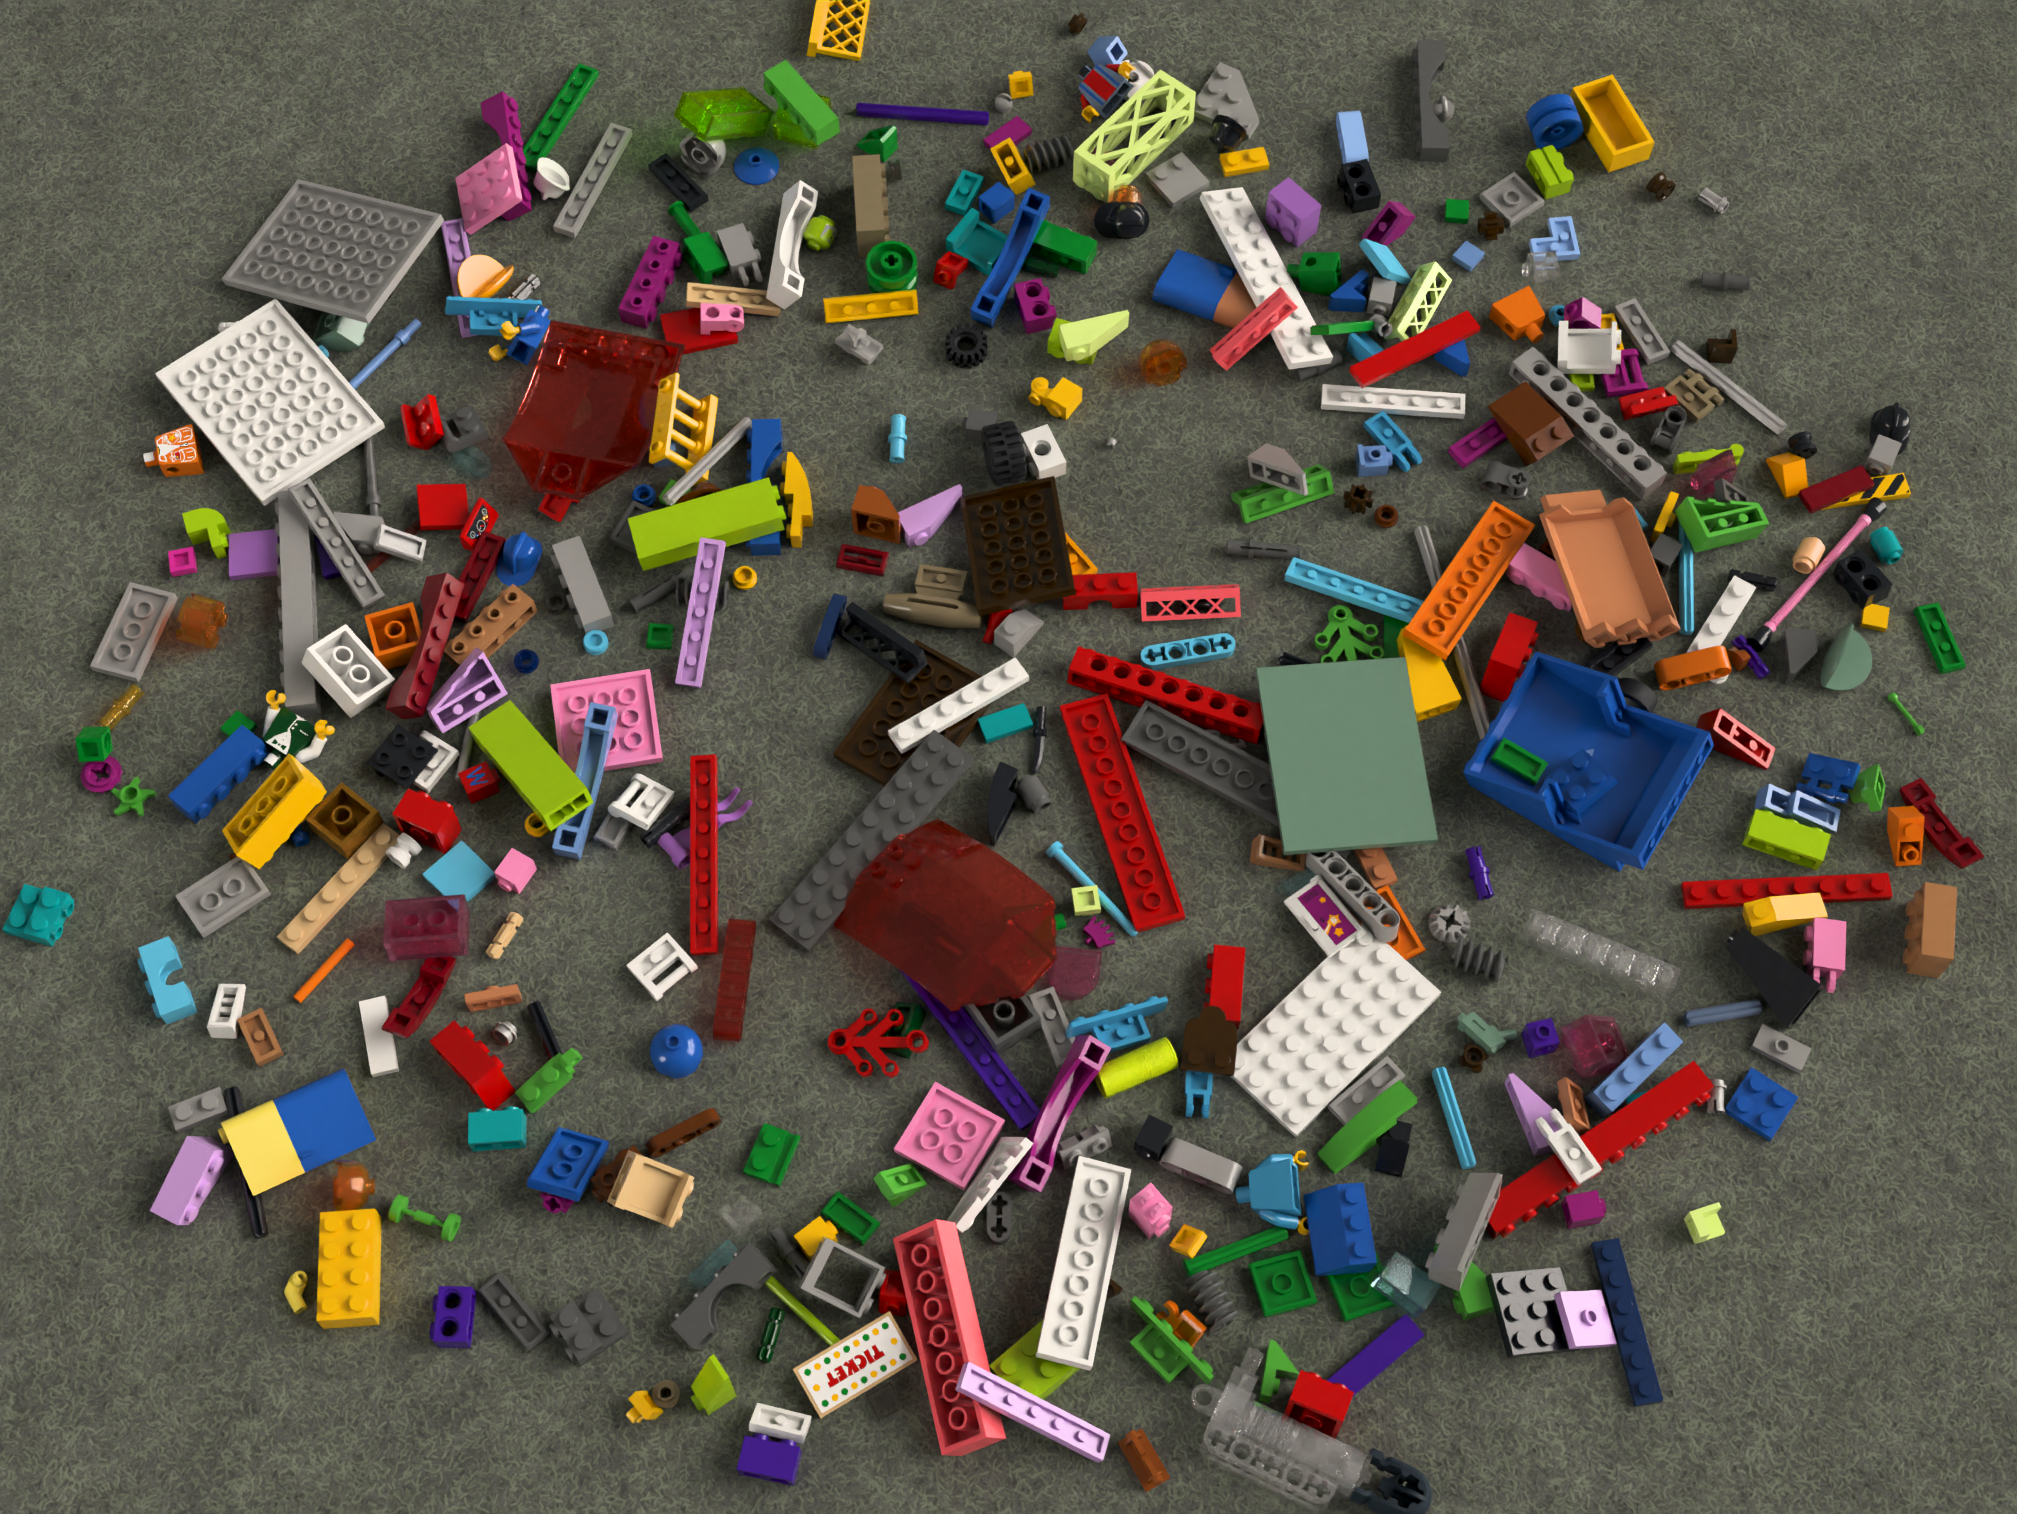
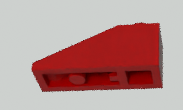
(1736, 739)

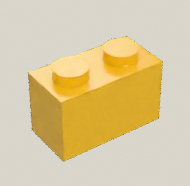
(1012, 166)

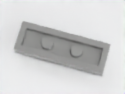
(1641, 331)
(1052, 1023)
(1366, 1090)

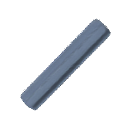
(1722, 1012)

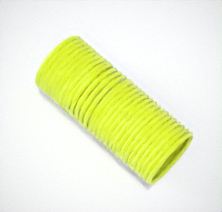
(1129, 1071)

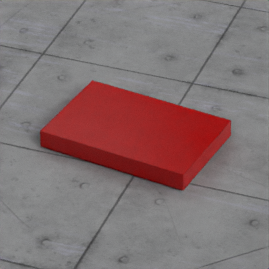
(684, 328)

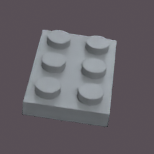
(222, 895)

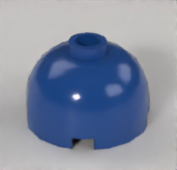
(676, 1051)

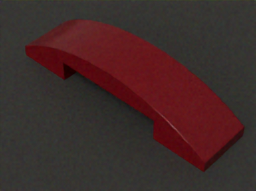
(1937, 826)
(421, 998)

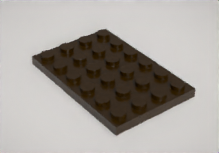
(1017, 546)
(868, 745)

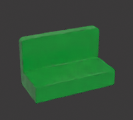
(703, 256)

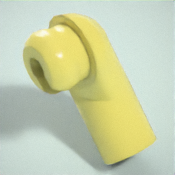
(294, 1291)

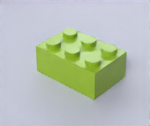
(1029, 1372)

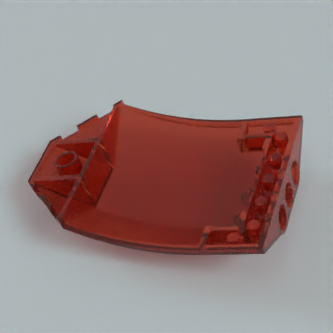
(588, 408)
(953, 917)

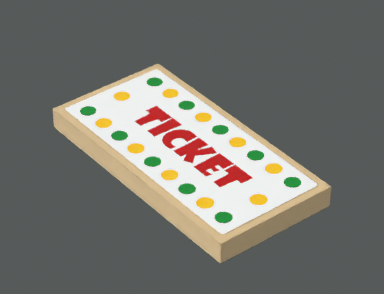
(854, 1364)

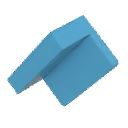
(1362, 346)

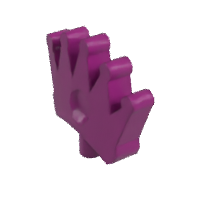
(1097, 934)

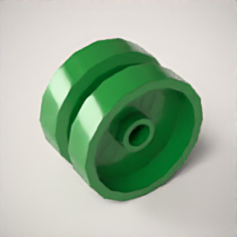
(891, 267)

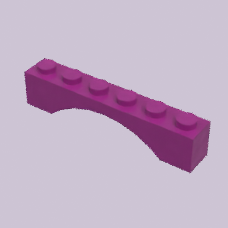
(502, 116)
(1075, 1075)

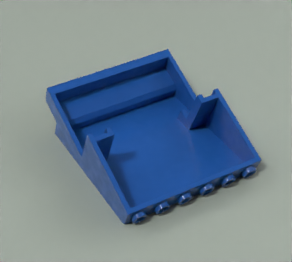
(1572, 707)

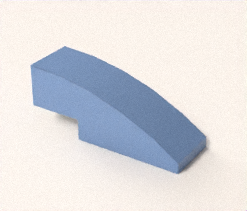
(1798, 806)

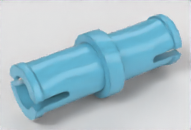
(897, 438)

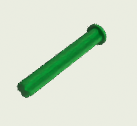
(686, 223)
(1235, 1250)

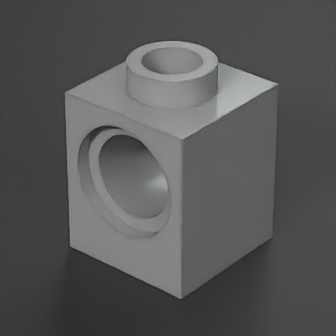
(1381, 296)
(1882, 456)

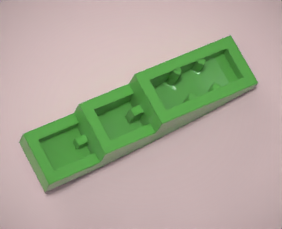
(1366, 1126)

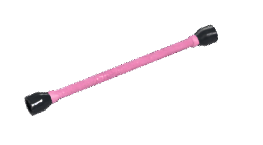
(1761, 636)

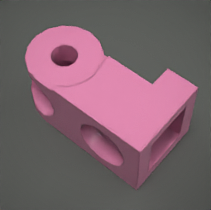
(721, 317)

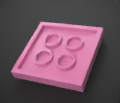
(488, 189)
(949, 1136)

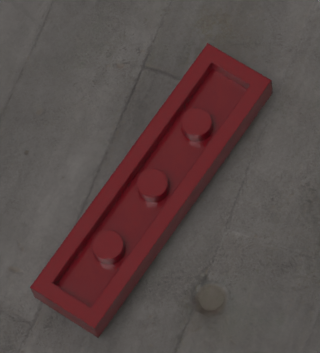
(478, 573)

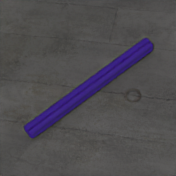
(922, 113)

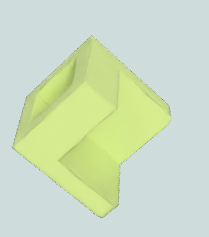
(1704, 1223)

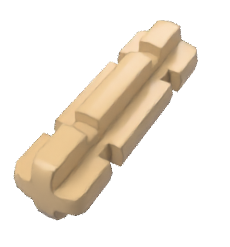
(504, 935)

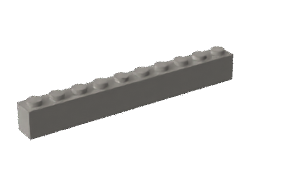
(298, 606)

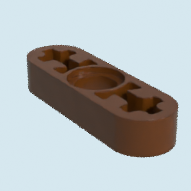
(683, 1132)

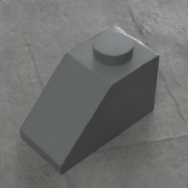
(1797, 651)

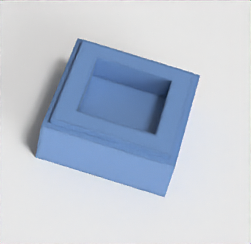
(1468, 256)

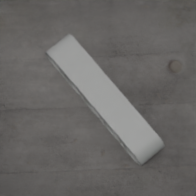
(1356, 900)

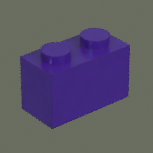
(769, 1459)

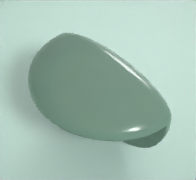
(1846, 661)

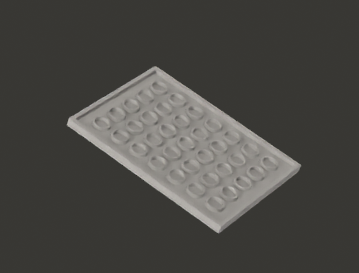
(333, 250)

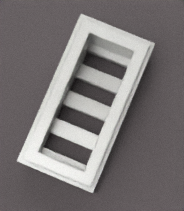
(226, 1026)

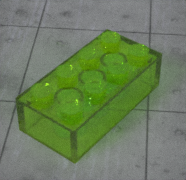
(723, 114)

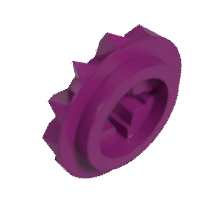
(91, 780)

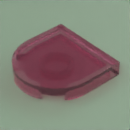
(1075, 972)

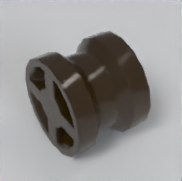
(1661, 186)

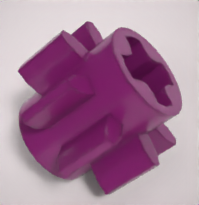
(555, 1203)

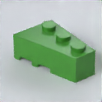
(1719, 523)

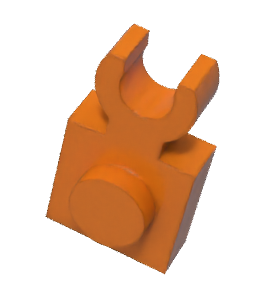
(1184, 1324)

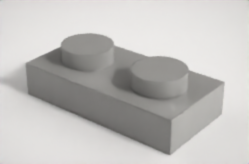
(198, 1110)

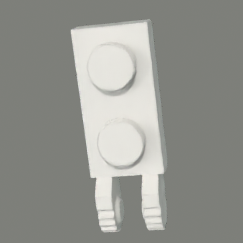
(1569, 1148)

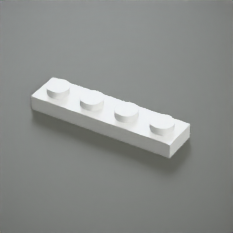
(1723, 615)

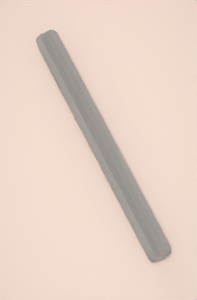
(1728, 387)
(707, 461)

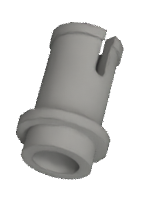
(1714, 201)
(1380, 325)
(1717, 1097)

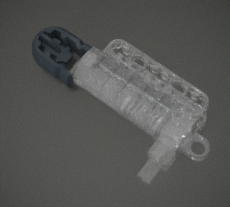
(1299, 1452)

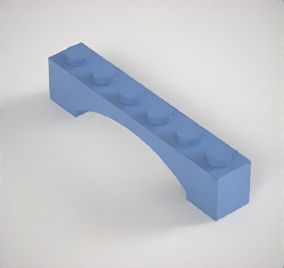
(594, 750)

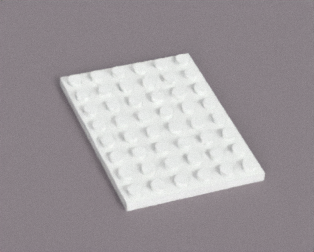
(270, 401)

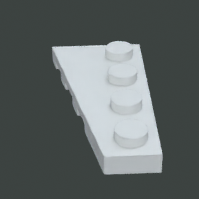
(989, 1178)

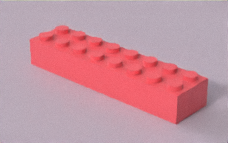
(946, 1334)

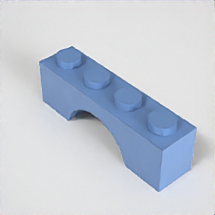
(1633, 1070)

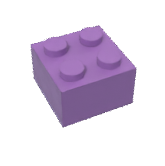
(1292, 212)

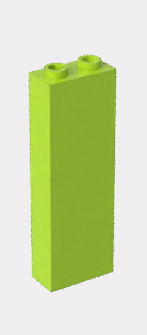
(726, 515)
(530, 765)

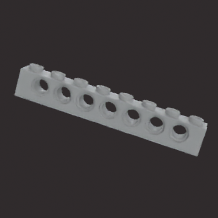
(1590, 434)

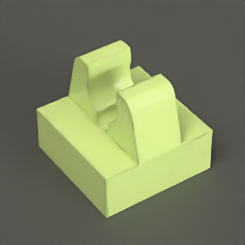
(1086, 900)

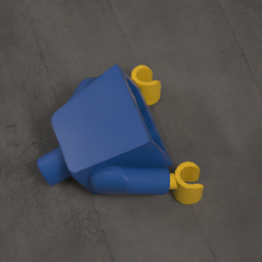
(526, 336)

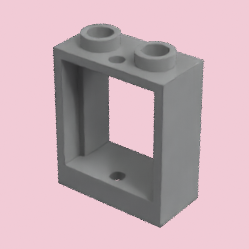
(816, 1265)

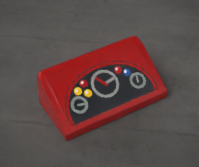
(480, 519)

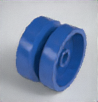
(1554, 121)

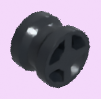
(1802, 445)

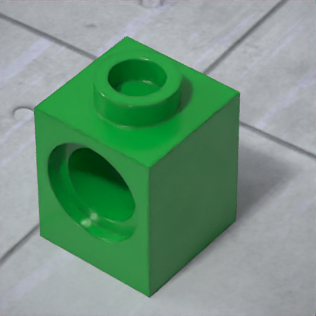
(94, 744)

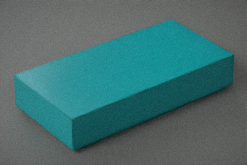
(1005, 723)

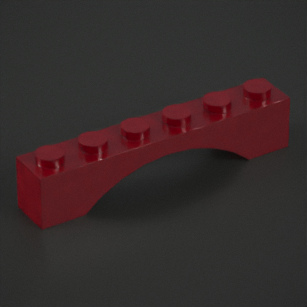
(413, 688)

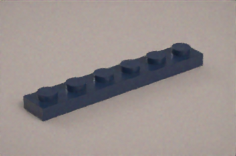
(1626, 1322)

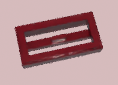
(842, 561)

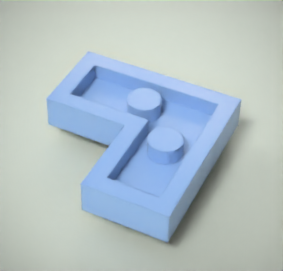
(1561, 239)

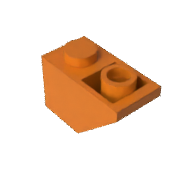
(1905, 835)

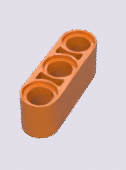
(1692, 668)

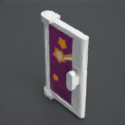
(1320, 908)

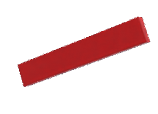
(1414, 349)

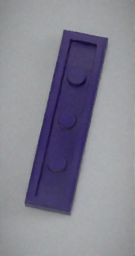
(1378, 1355)

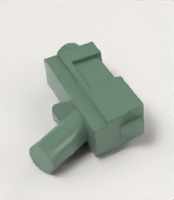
(1484, 1035)

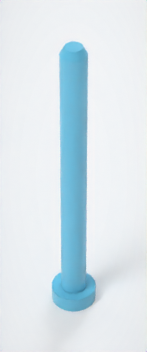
(1055, 850)

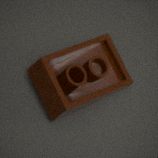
(1530, 423)

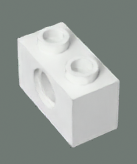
(1043, 442)

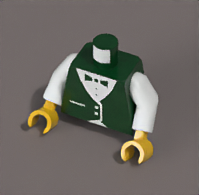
(290, 734)

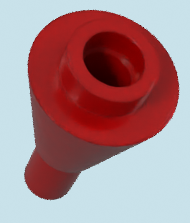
(993, 622)

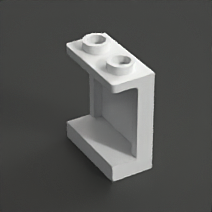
(1588, 350)

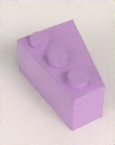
(465, 692)
(191, 1179)

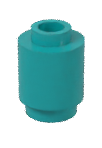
(1886, 545)

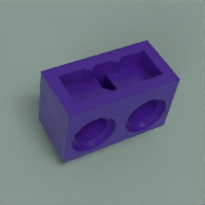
(461, 1316)

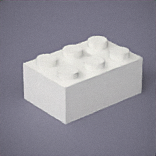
(348, 670)

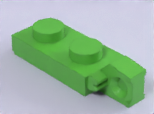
(548, 1080)

